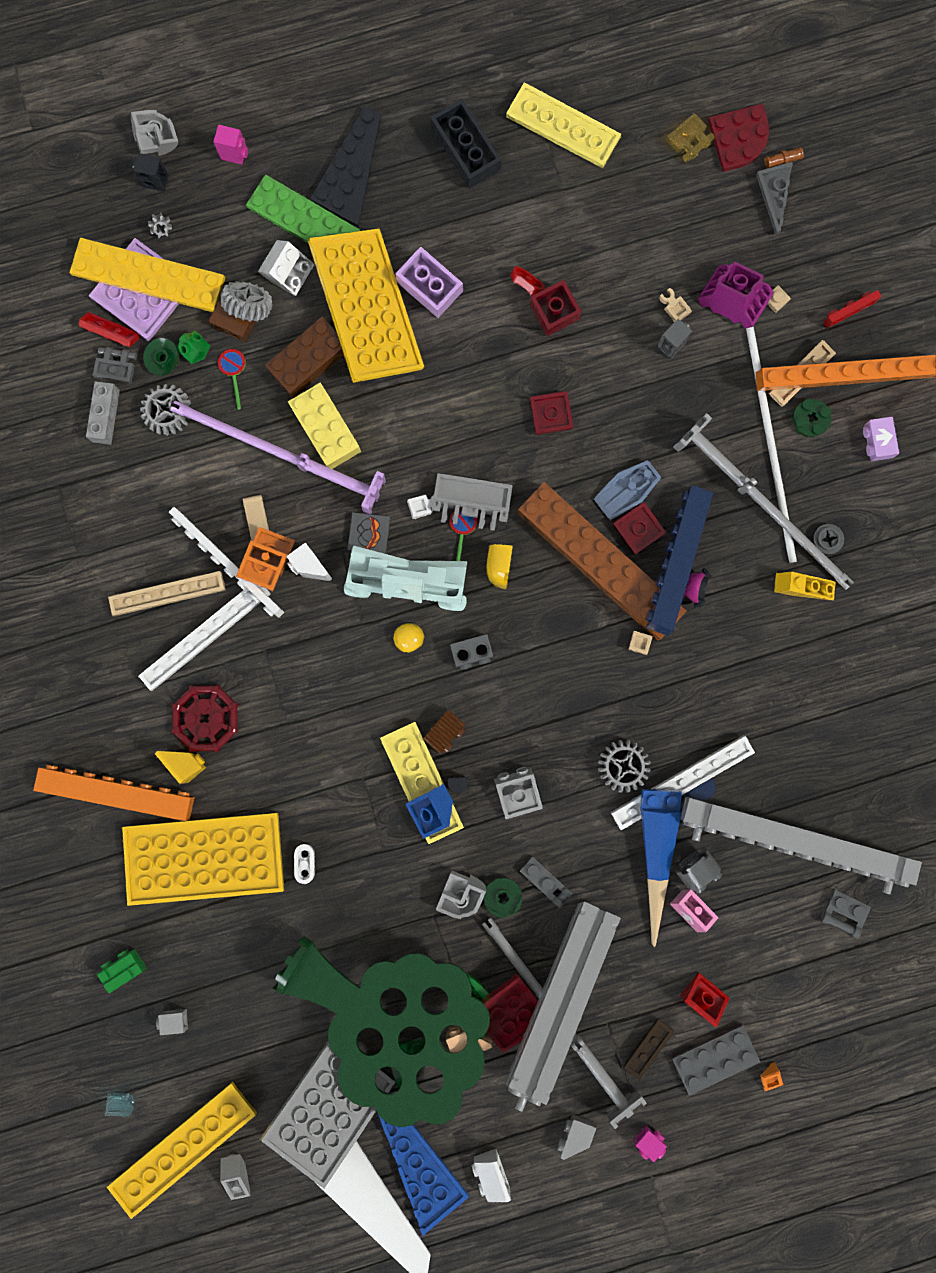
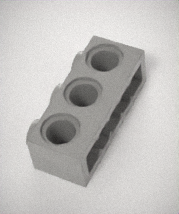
(102, 413)

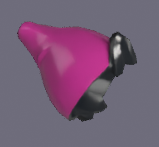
(697, 586)

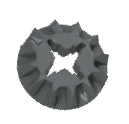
(832, 531)

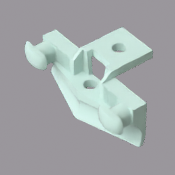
(406, 579)

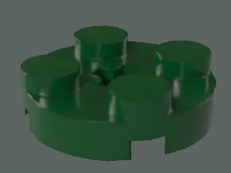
(822, 415)
(507, 907)

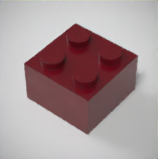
(555, 308)

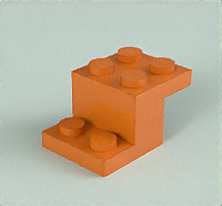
(265, 559)

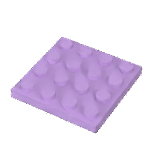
(136, 310)

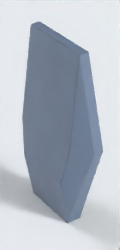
(627, 489)

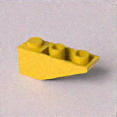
(804, 586)

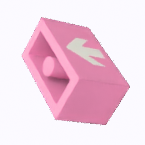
(694, 910)

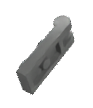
(545, 881)

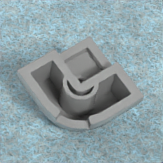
(153, 132)
(461, 896)

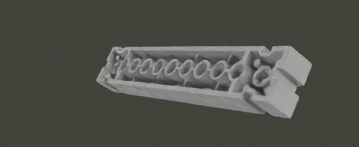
(805, 843)

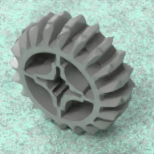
(246, 301)
(162, 416)
(628, 758)

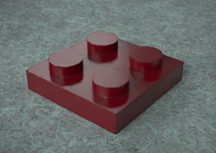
(551, 413)
(639, 528)

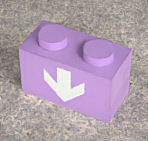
(881, 439)

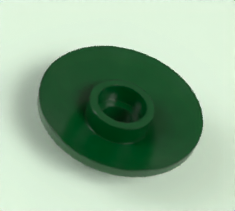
(156, 351)

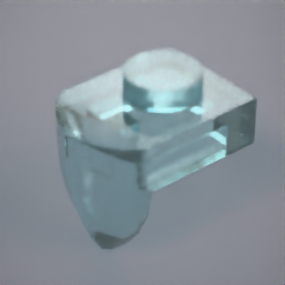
(119, 1104)

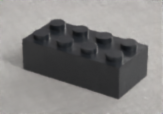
(465, 143)

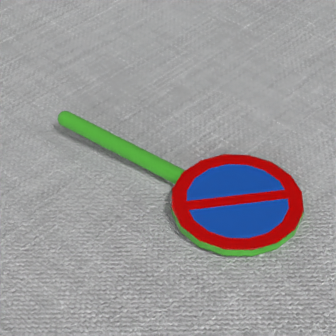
(231, 364)
(464, 526)

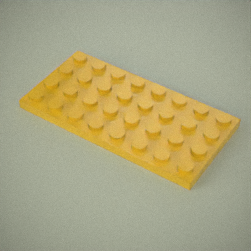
(366, 304)
(203, 859)

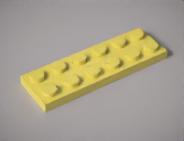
(563, 125)
(416, 770)

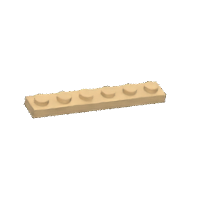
(166, 593)

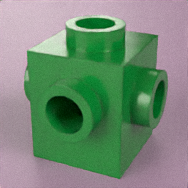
(193, 347)

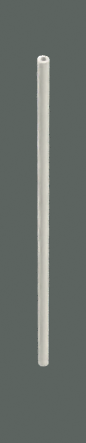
(771, 444)

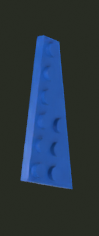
(425, 1176)

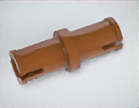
(783, 157)

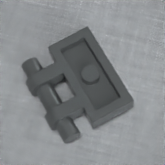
(114, 370)

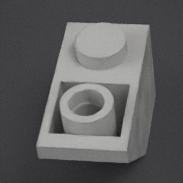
(577, 1137)

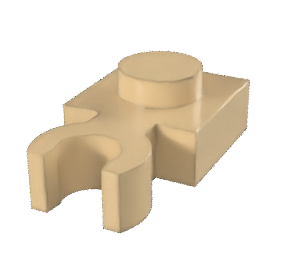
(677, 307)

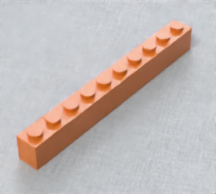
(846, 373)

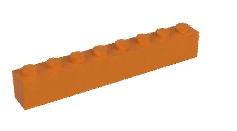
(113, 793)

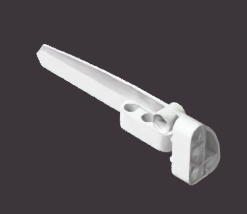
(368, 1201)

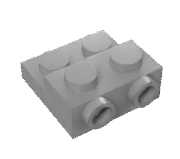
(518, 792)

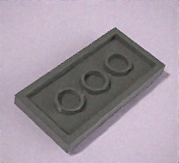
(715, 1059)

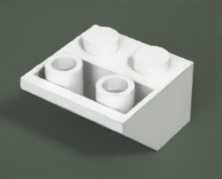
(286, 267)

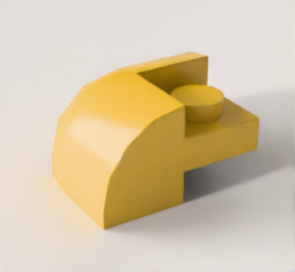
(499, 564)

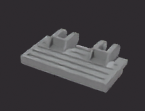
(472, 496)

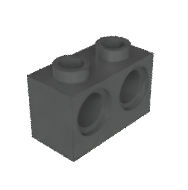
(470, 647)

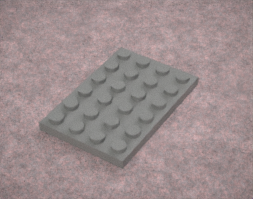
(319, 1121)

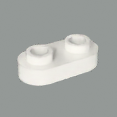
(304, 863)

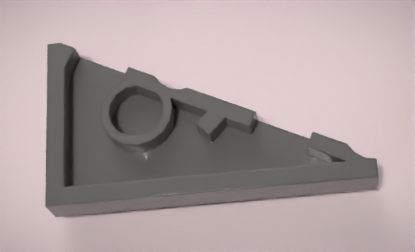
(774, 188)

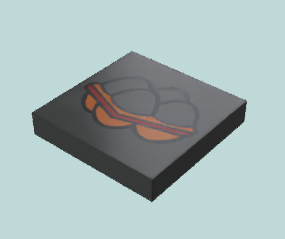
(369, 532)

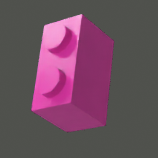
(230, 144)

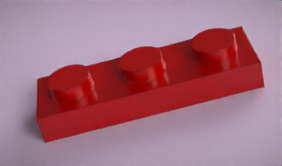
(851, 308)
(108, 329)

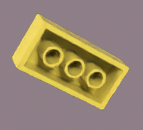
(324, 426)

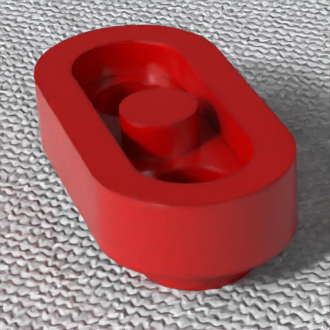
(526, 280)

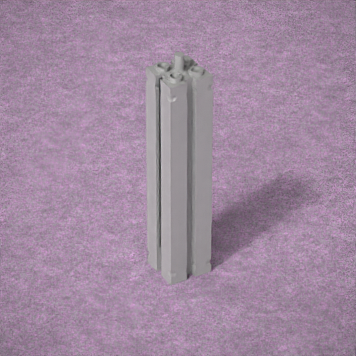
(561, 1005)

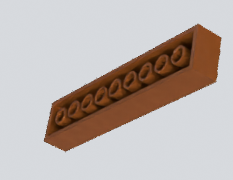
(592, 554)

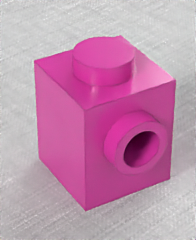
(650, 1144)

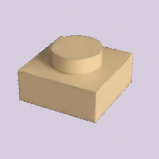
(778, 299)
(640, 642)

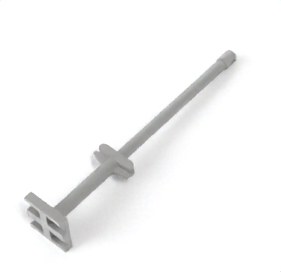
(747, 486)
(624, 1106)

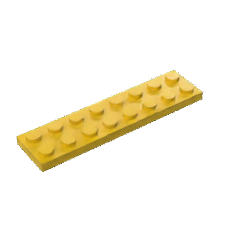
(147, 275)
(181, 1150)

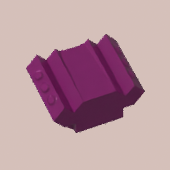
(736, 293)

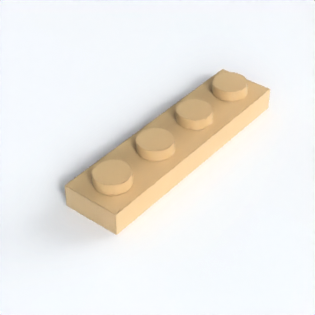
(818, 355)

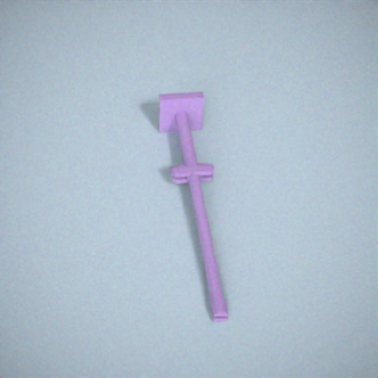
(370, 492)

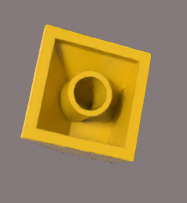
(182, 765)

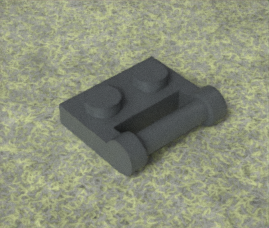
(847, 907)

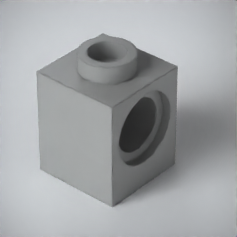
(172, 1022)

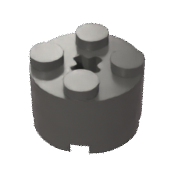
(698, 870)

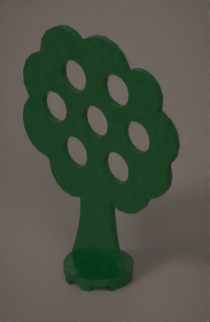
(318, 981)

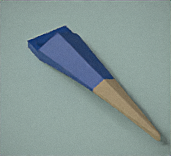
(660, 826)

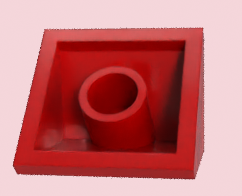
(705, 999)

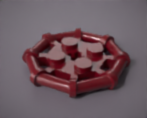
(193, 718)

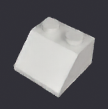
(305, 563)
(492, 1177)

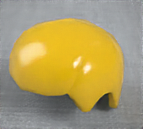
(408, 637)

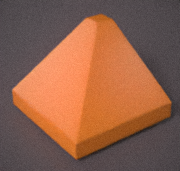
(771, 1077)

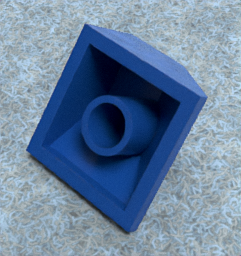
(431, 811)

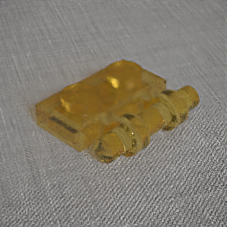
(686, 133)

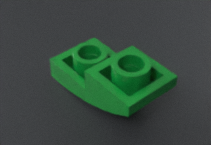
(478, 988)

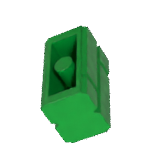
(121, 971)

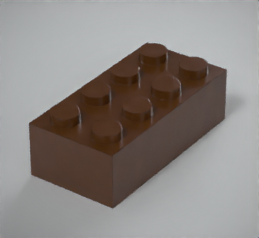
(306, 358)

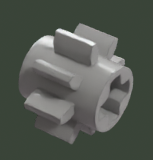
(159, 219)

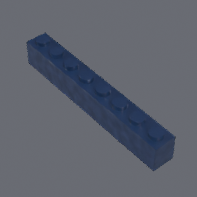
(679, 560)

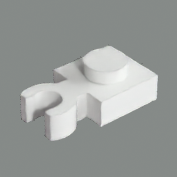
(421, 506)

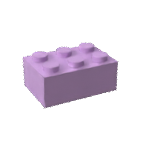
(429, 282)

